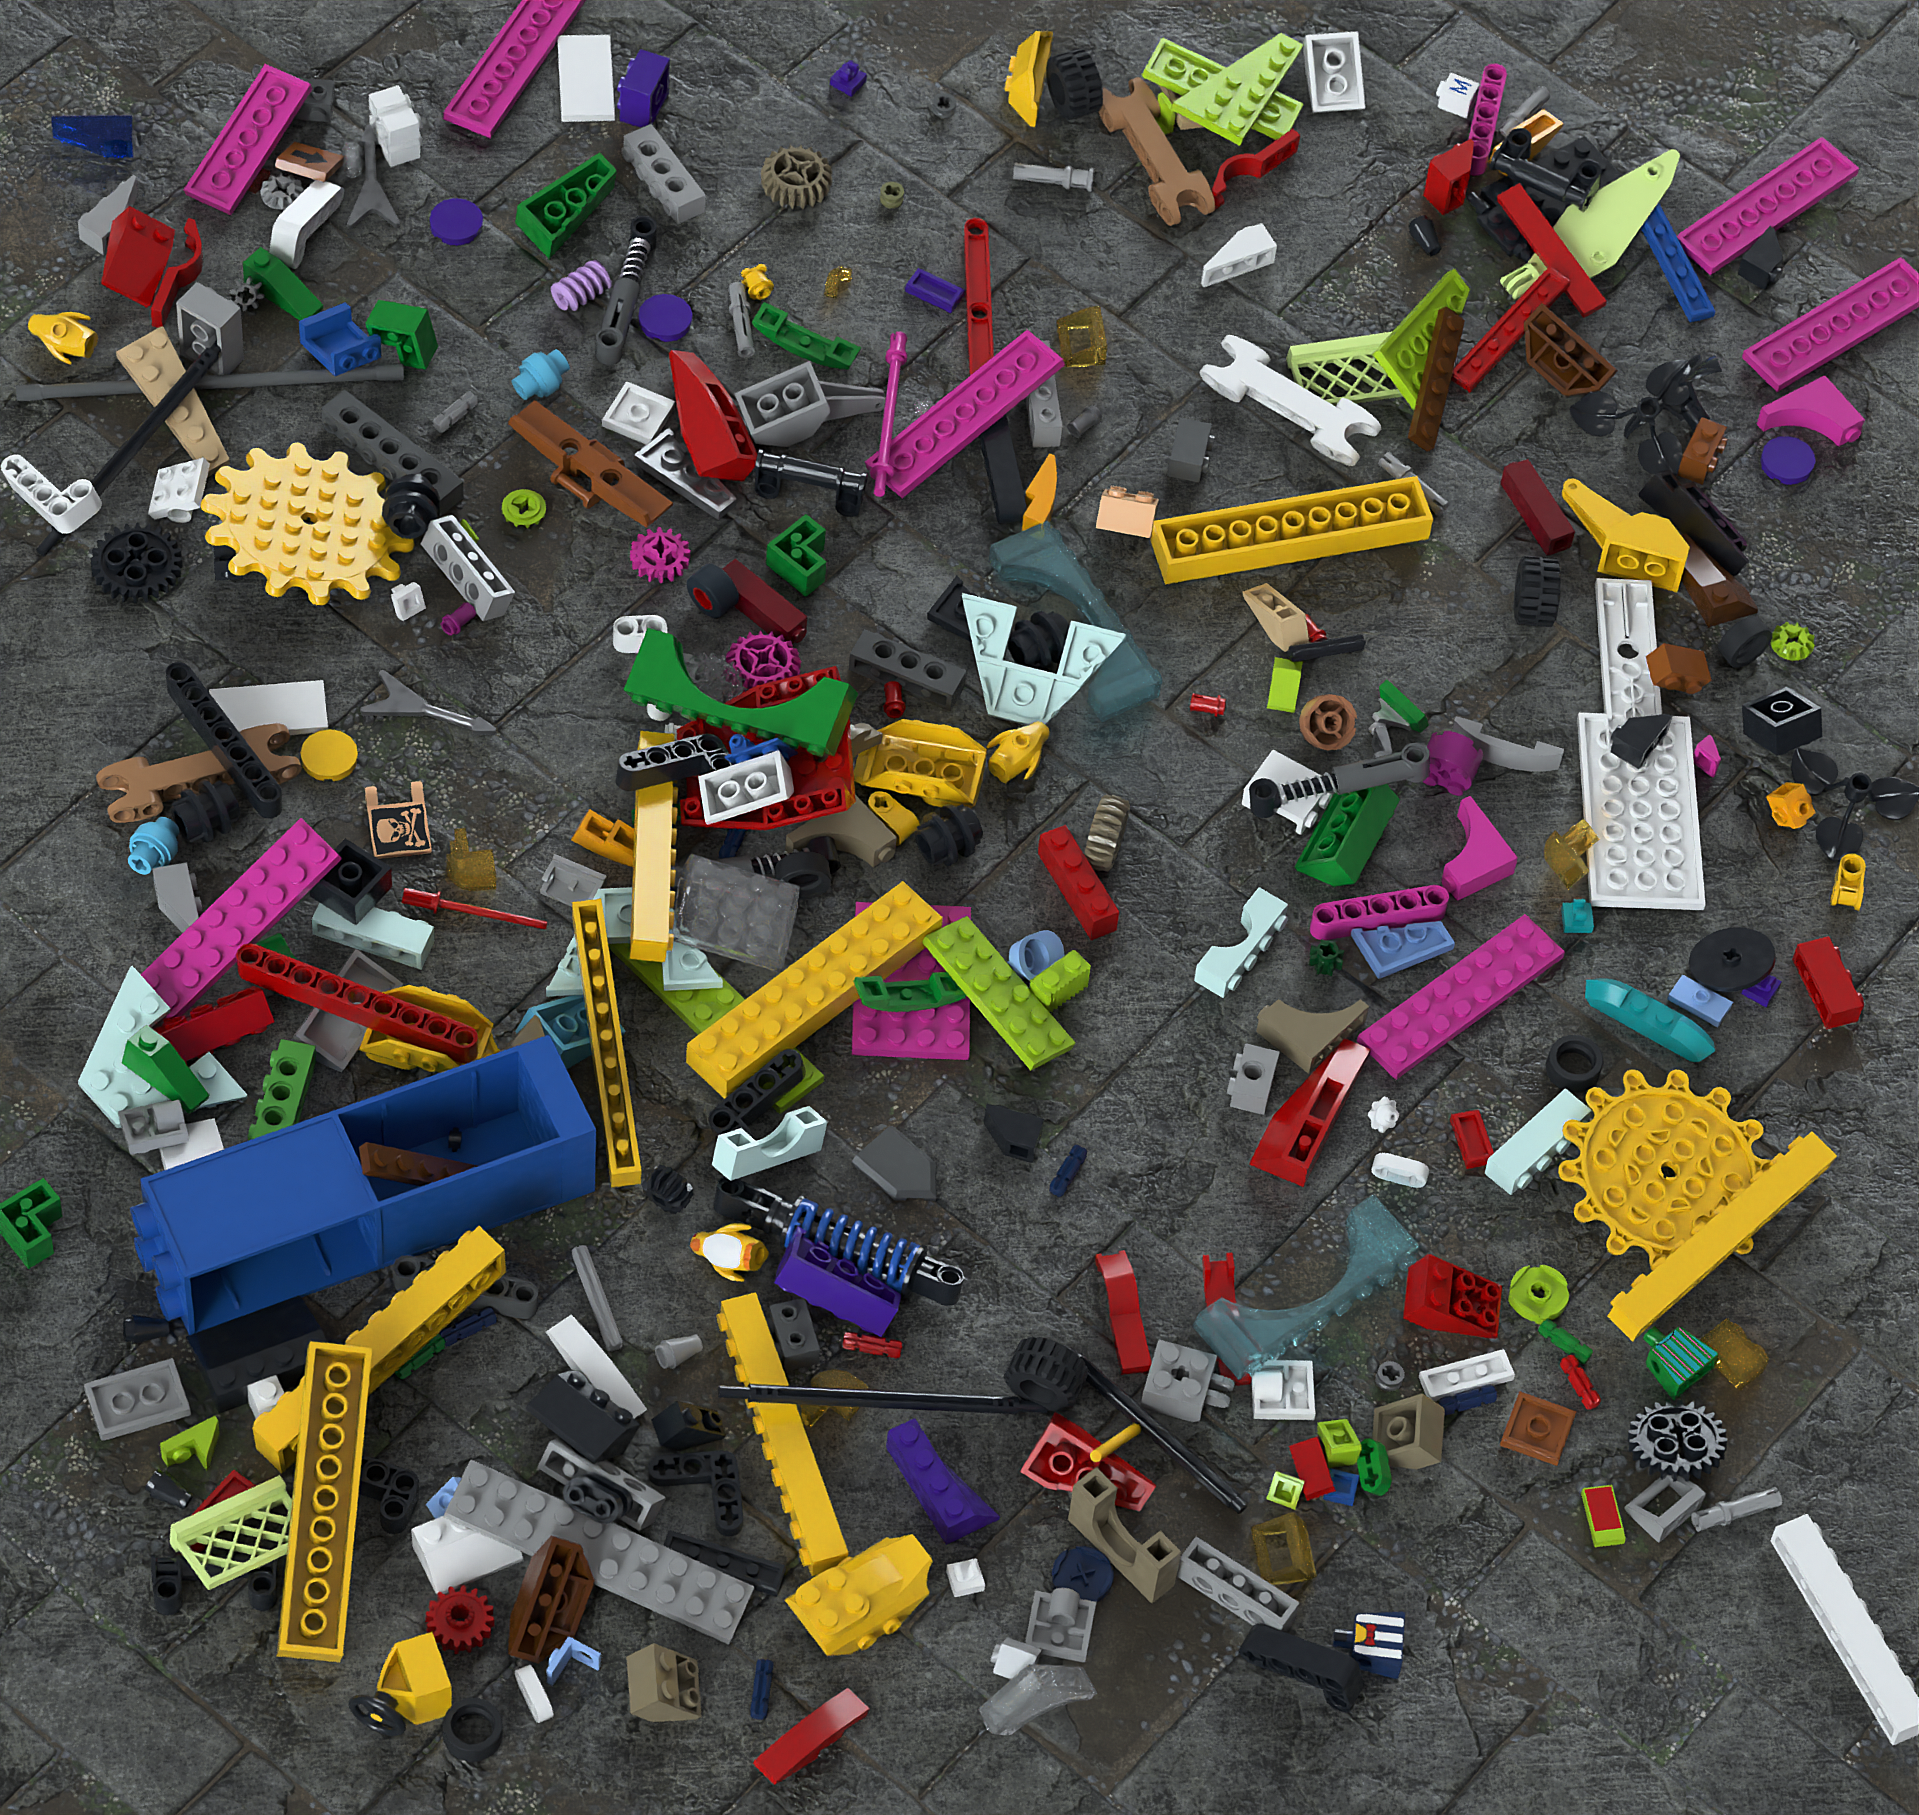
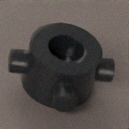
(455, 1139)

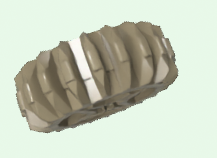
(795, 182)
(1107, 832)

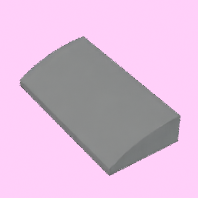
(337, 1037)

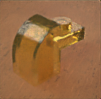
(1564, 852)
(470, 869)
(831, 1379)

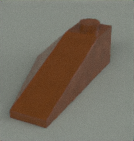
(1713, 588)

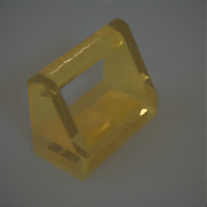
(1086, 318)
(1299, 1546)

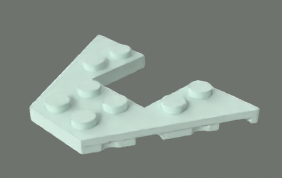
(1023, 692)
(683, 966)
(117, 1087)

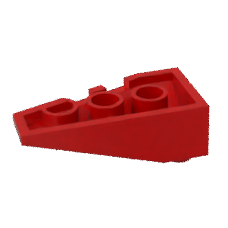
(1064, 1458)

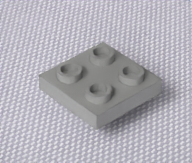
(153, 1126)
(1061, 1624)

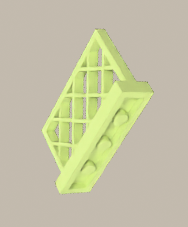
(1337, 352)
(230, 1516)

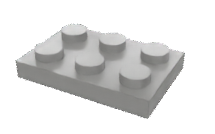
(137, 1399)

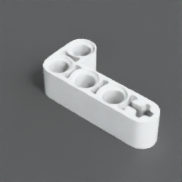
(302, 219)
(61, 509)
(628, 637)

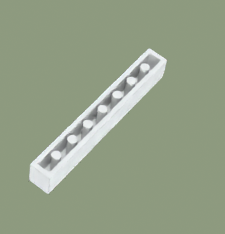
(1849, 1627)

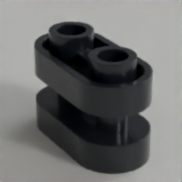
(598, 1497)

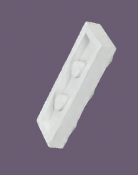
(1467, 1375)

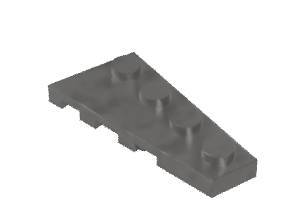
(674, 467)

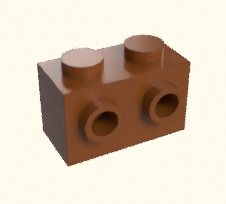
(1702, 451)
(1678, 668)

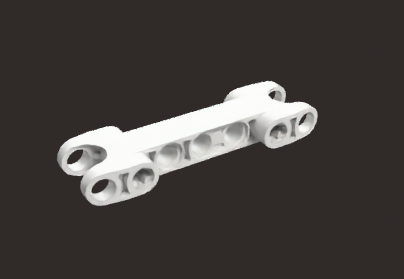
(1328, 422)

